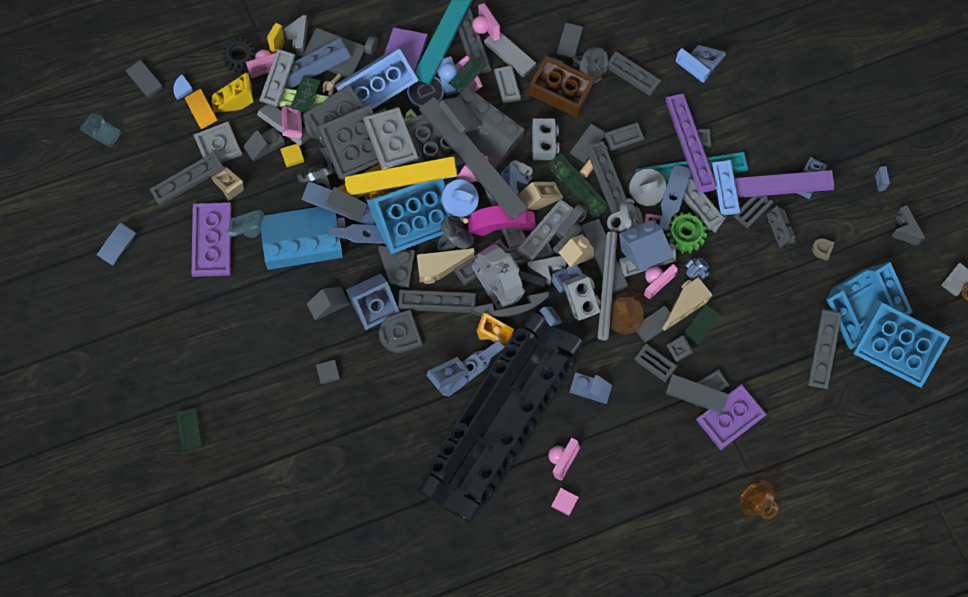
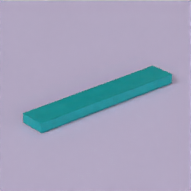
(442, 40)
(737, 160)

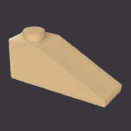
(437, 265)
(689, 300)

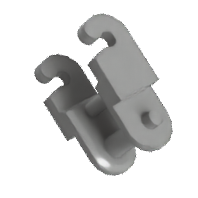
(523, 169)

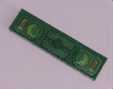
(578, 186)

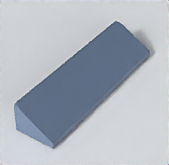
(317, 62)
(318, 196)

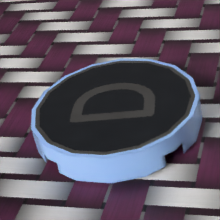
(420, 92)

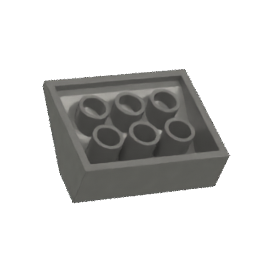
(498, 132)
(428, 142)

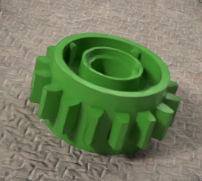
(693, 226)

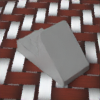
(297, 32)
(542, 267)

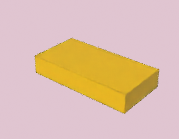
(276, 38)

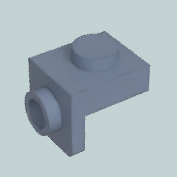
(563, 275)

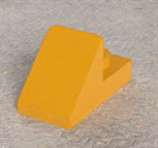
(494, 330)

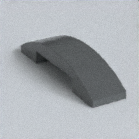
(532, 301)

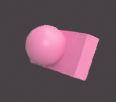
(486, 22)
(261, 64)
(658, 279)
(563, 457)

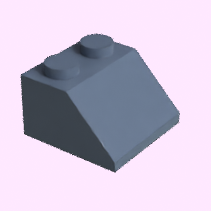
(645, 245)
(373, 301)

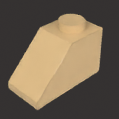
(540, 195)
(577, 251)

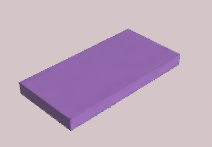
(210, 239)

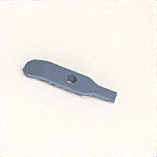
(675, 187)
(355, 233)
(480, 362)

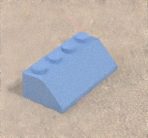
(381, 79)

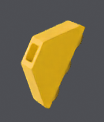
(233, 96)

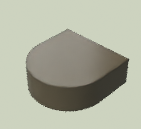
(822, 248)

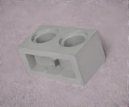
(542, 139)
(577, 299)

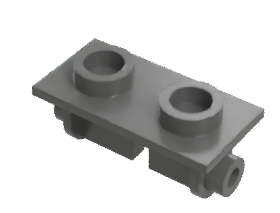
(778, 221)

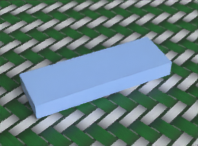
(725, 187)

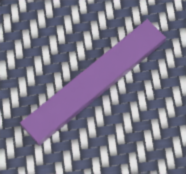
(691, 143)
(784, 183)

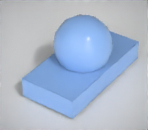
(446, 72)

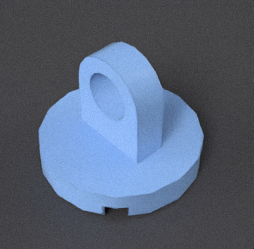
(459, 198)

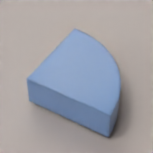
(181, 87)

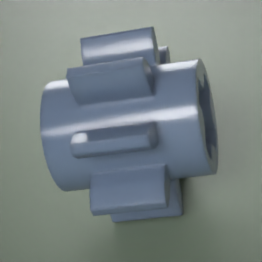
(697, 269)

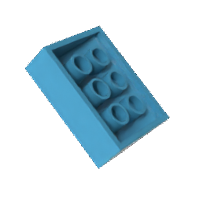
(409, 214)
(299, 237)
(900, 343)

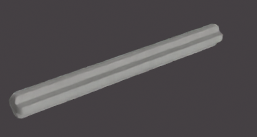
(607, 286)

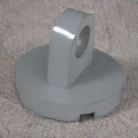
(647, 187)
(629, 216)

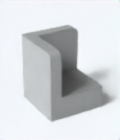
(956, 279)

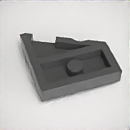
(397, 266)

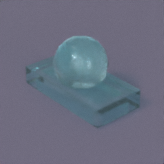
(246, 224)

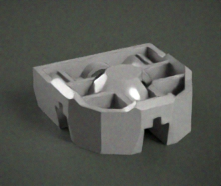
(499, 284)

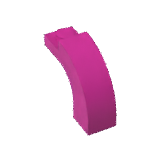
(494, 218)

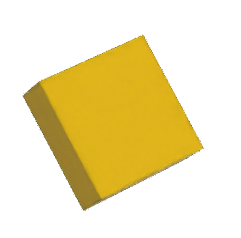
(292, 155)

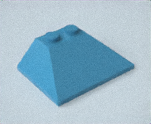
(857, 295)

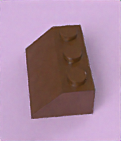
(561, 86)

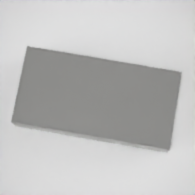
(507, 84)

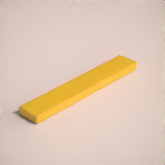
(401, 176)

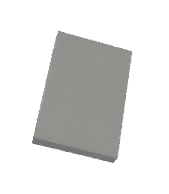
(390, 138)

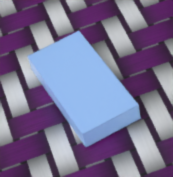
(692, 65)

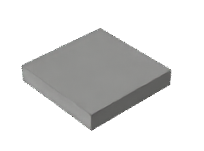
(218, 140)

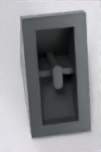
(327, 302)

